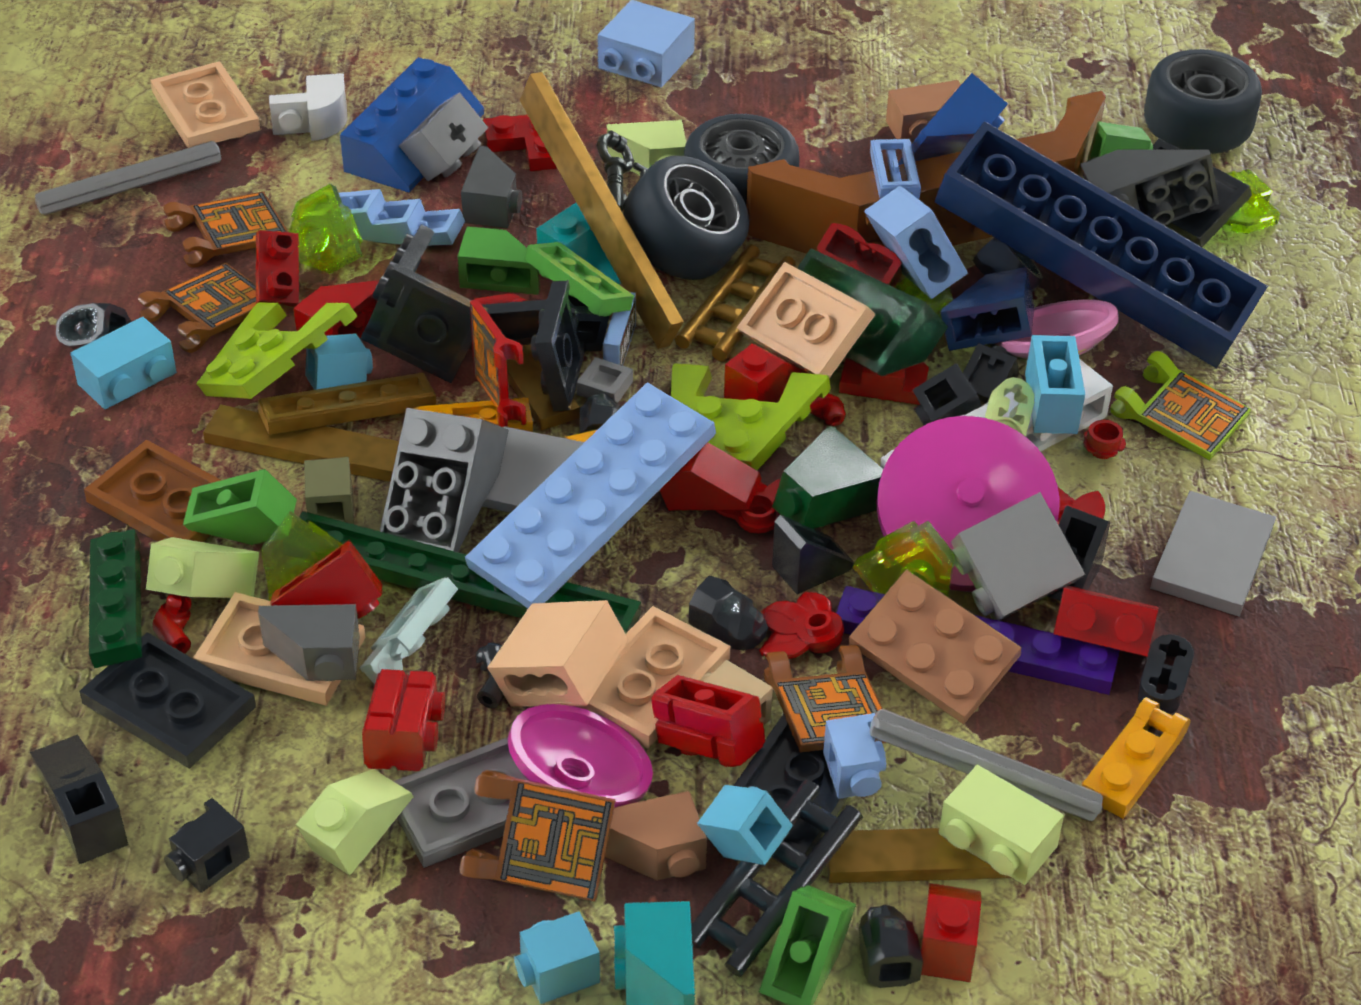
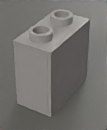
(1016, 558)

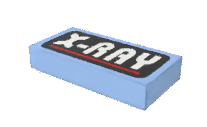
(619, 335)

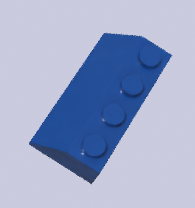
(959, 120)
(374, 137)

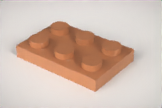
(935, 646)

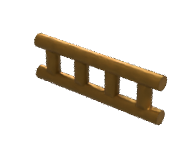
(714, 306)

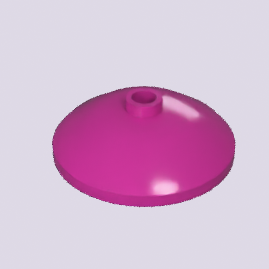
(579, 753)

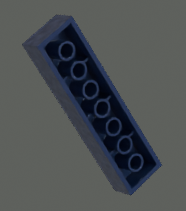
(1100, 244)

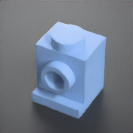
(853, 756)

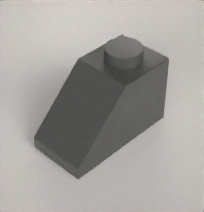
(490, 191)
(313, 639)

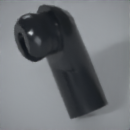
(490, 693)

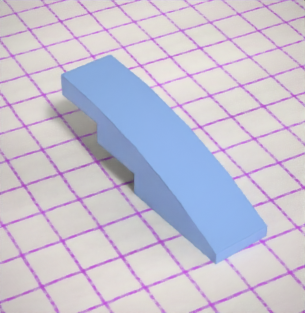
(392, 220)

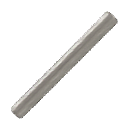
(127, 178)
(966, 755)

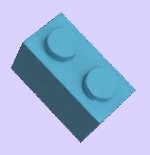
(123, 362)
(1057, 384)

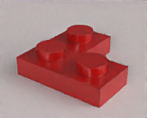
(518, 133)

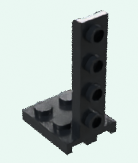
(418, 316)
(553, 339)

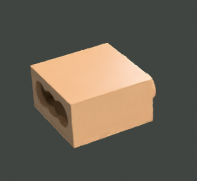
(558, 653)

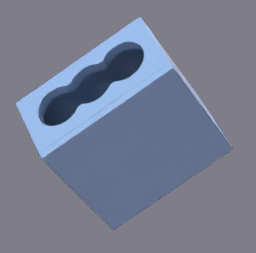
(646, 43)
(918, 241)

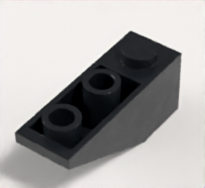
(81, 798)

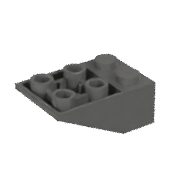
(1157, 182)
(441, 476)

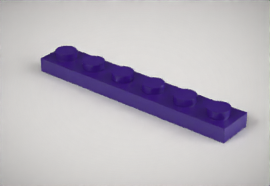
(1042, 652)

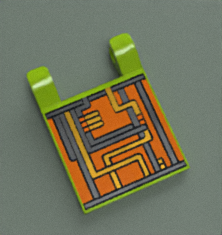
(1182, 408)

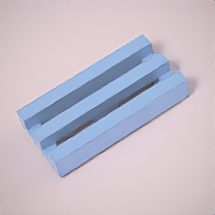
(883, 186)

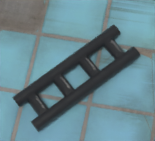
(741, 882)

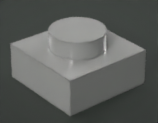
(605, 378)

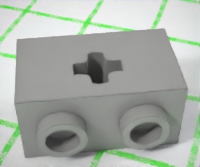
(444, 137)

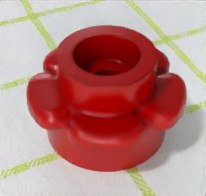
(1104, 439)

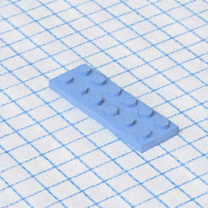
(590, 496)

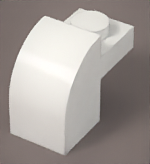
(318, 111)

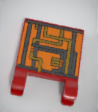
(490, 363)

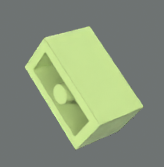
(1000, 824)

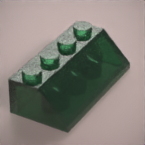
(902, 327)

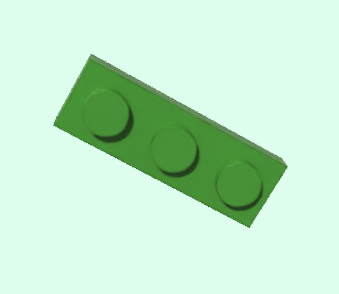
(586, 282)

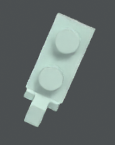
(406, 630)

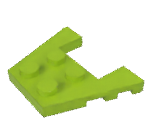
(262, 354)
(748, 427)

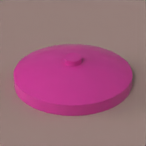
(959, 476)

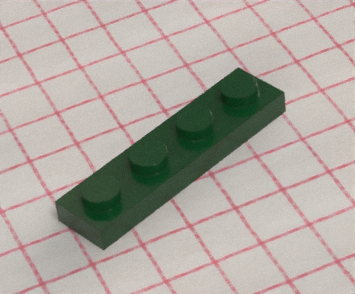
(115, 598)

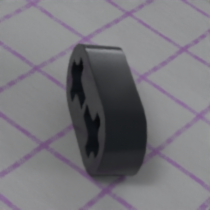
(1173, 676)

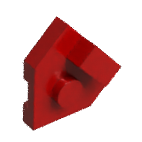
(892, 387)

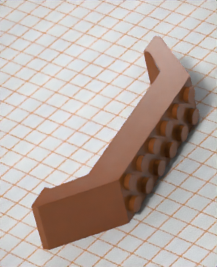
(799, 205)

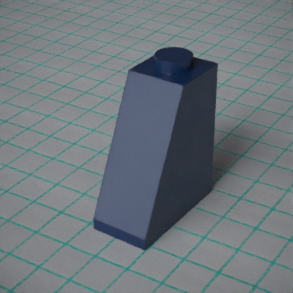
(991, 311)

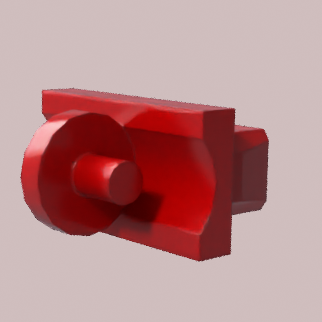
(277, 267)

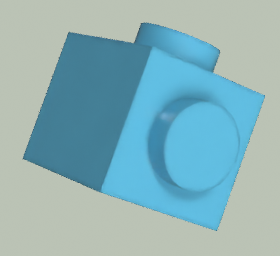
(338, 362)
(745, 824)
(558, 957)

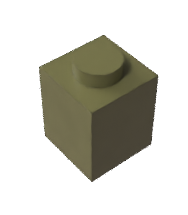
(329, 488)

